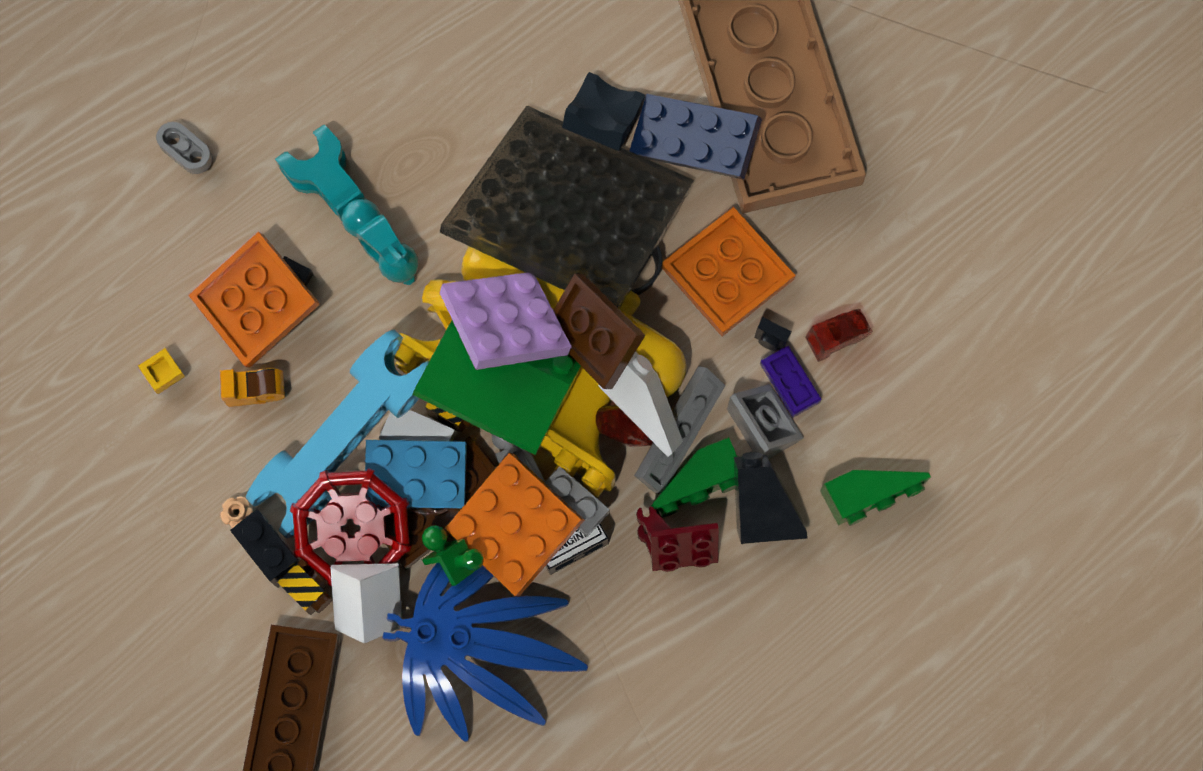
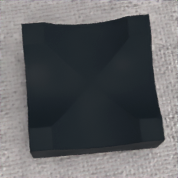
(603, 112)

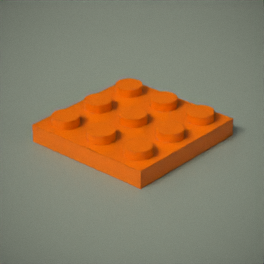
(727, 271)
(254, 299)
(515, 524)

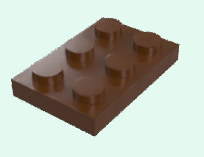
(597, 331)

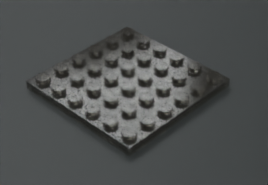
(567, 207)

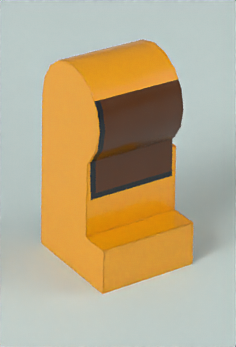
(251, 386)

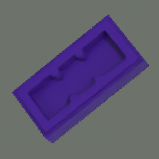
(790, 381)

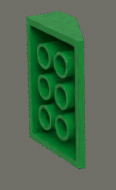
(505, 400)

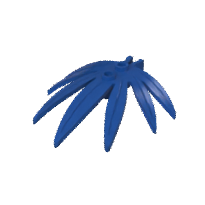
(446, 637)

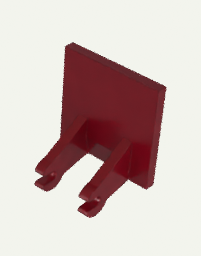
(677, 546)

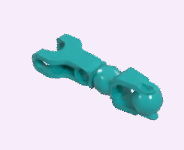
(359, 216)

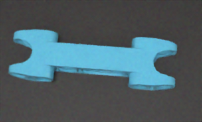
(377, 391)

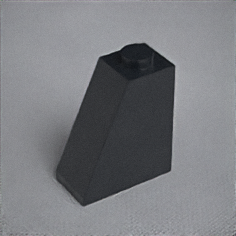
(763, 503)

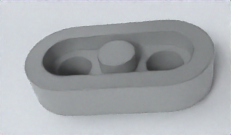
(186, 149)

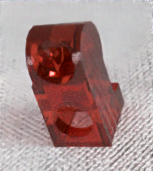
(838, 333)
(618, 426)

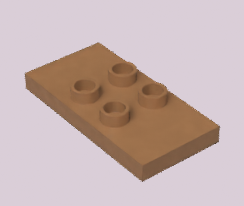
(774, 65)

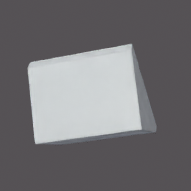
(364, 598)

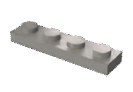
(689, 415)

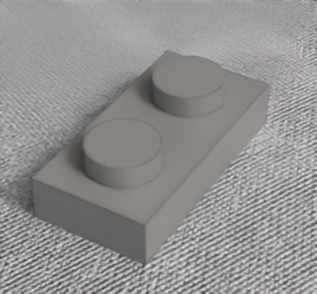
(578, 499)

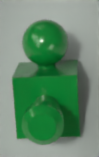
(453, 556)

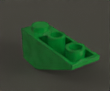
(704, 473)
(864, 490)

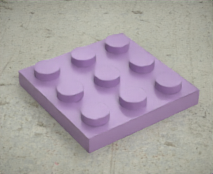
(504, 320)

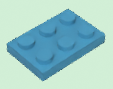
(422, 471)

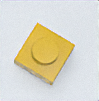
(161, 371)

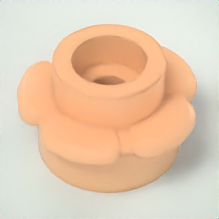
(232, 504)

